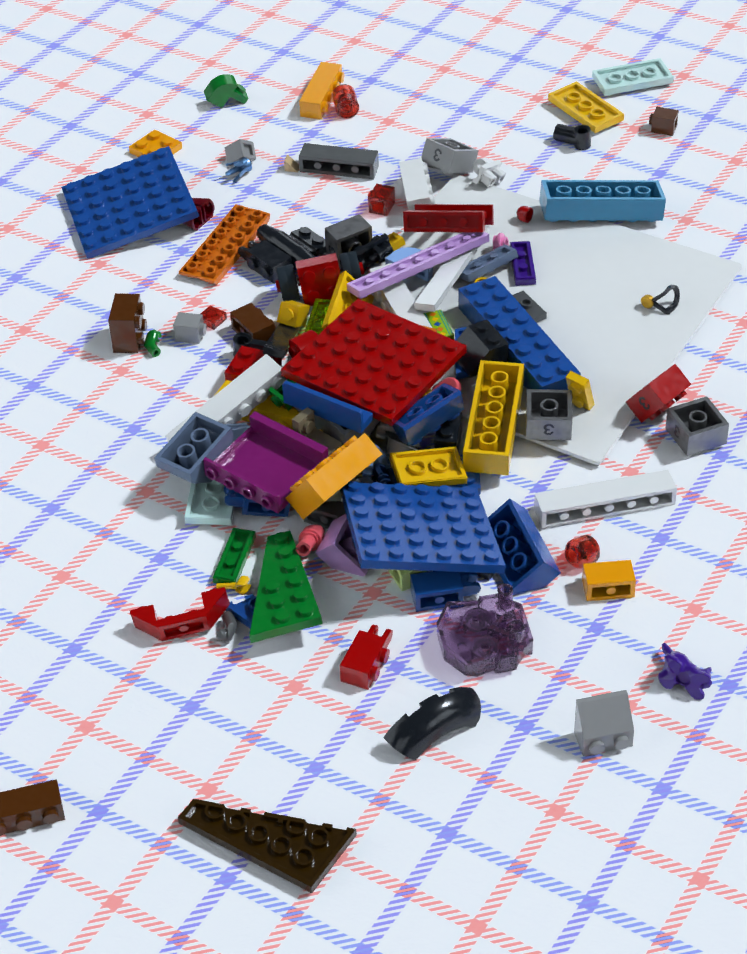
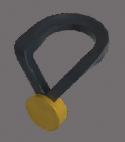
(648, 301)

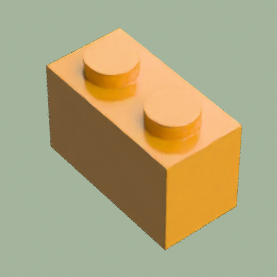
(608, 580)

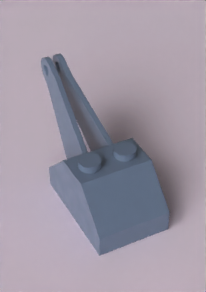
(193, 442)

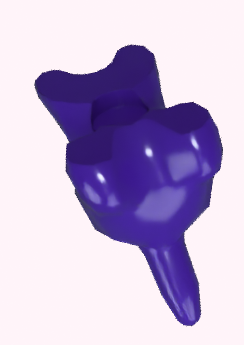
(682, 671)

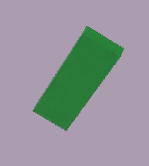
(234, 556)

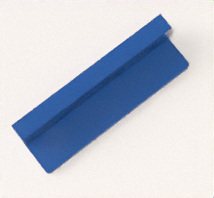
(326, 406)

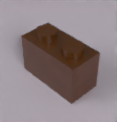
(252, 321)

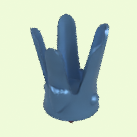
(242, 166)

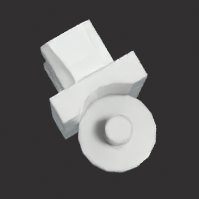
(488, 172)

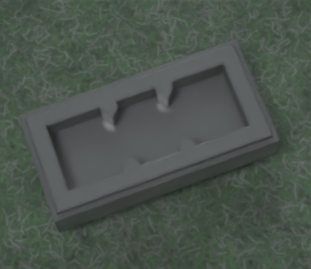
(530, 306)

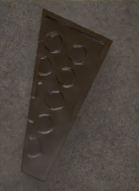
(273, 841)

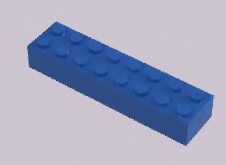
(528, 344)

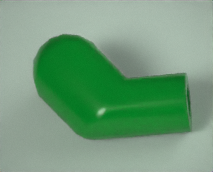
(150, 340)

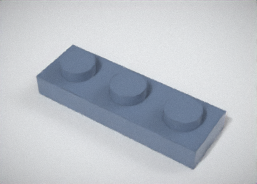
(488, 262)

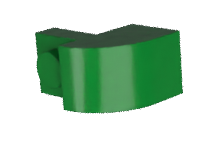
(223, 88)

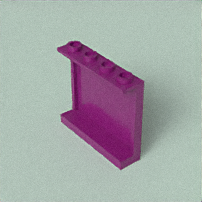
(266, 462)

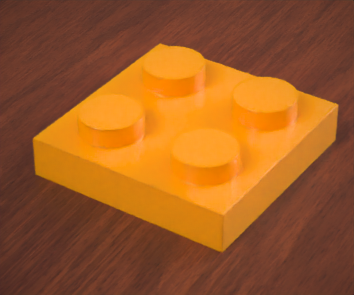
(153, 142)

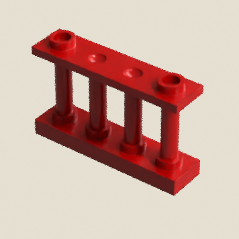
(448, 218)

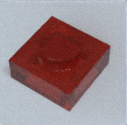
(213, 317)

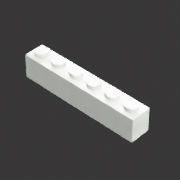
(241, 394)
(605, 498)

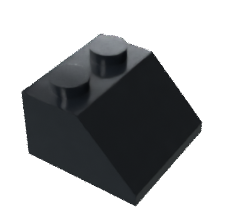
(482, 344)

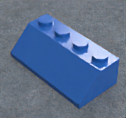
(522, 548)

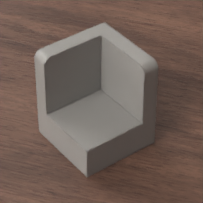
(240, 149)

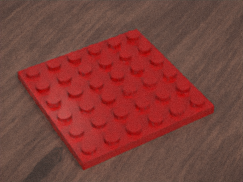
(374, 361)

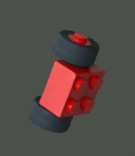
(316, 276)

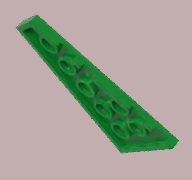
(283, 593)

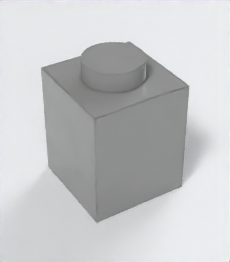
(189, 328)

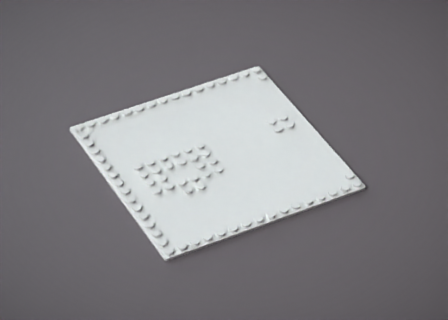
(592, 294)

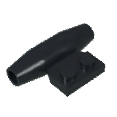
(299, 245)

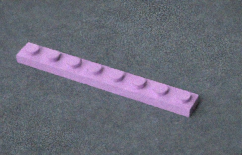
(416, 263)

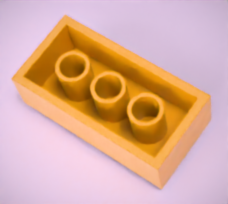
(332, 474)

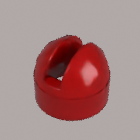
(525, 214)

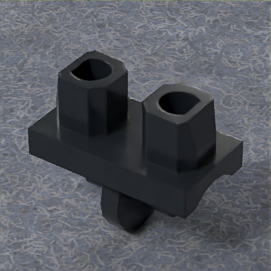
(374, 251)

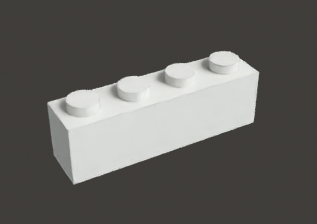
(416, 183)

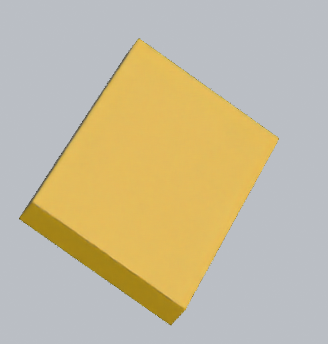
(429, 467)

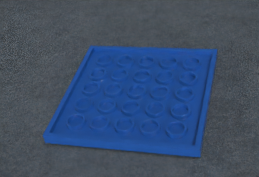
(129, 202)
(420, 528)

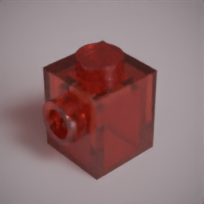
(381, 199)

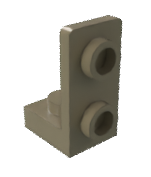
(305, 424)

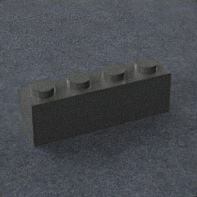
(338, 161)

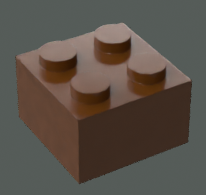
(127, 323)

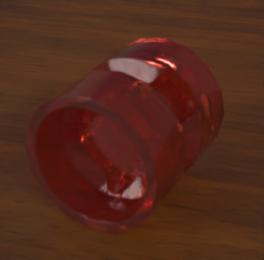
(345, 101)

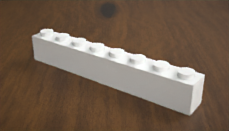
(400, 302)

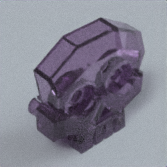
(486, 623)

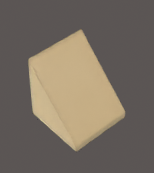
(290, 164)

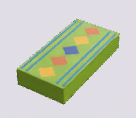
(439, 322)

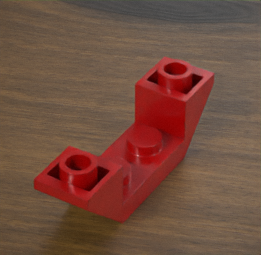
(191, 622)

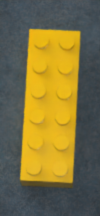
(493, 418)

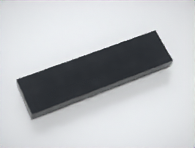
(278, 343)

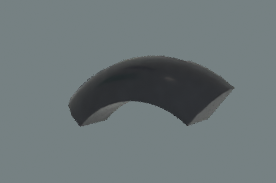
(434, 719)

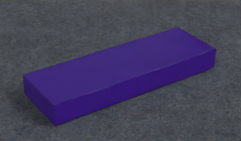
(523, 265)

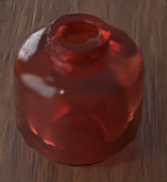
(582, 550)

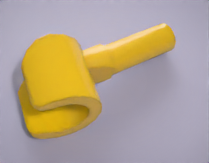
(240, 587)

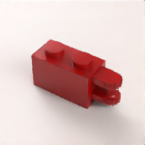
(365, 657)

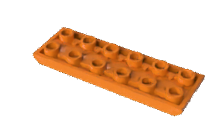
(221, 247)

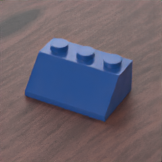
(429, 413)

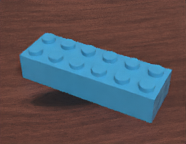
(602, 200)

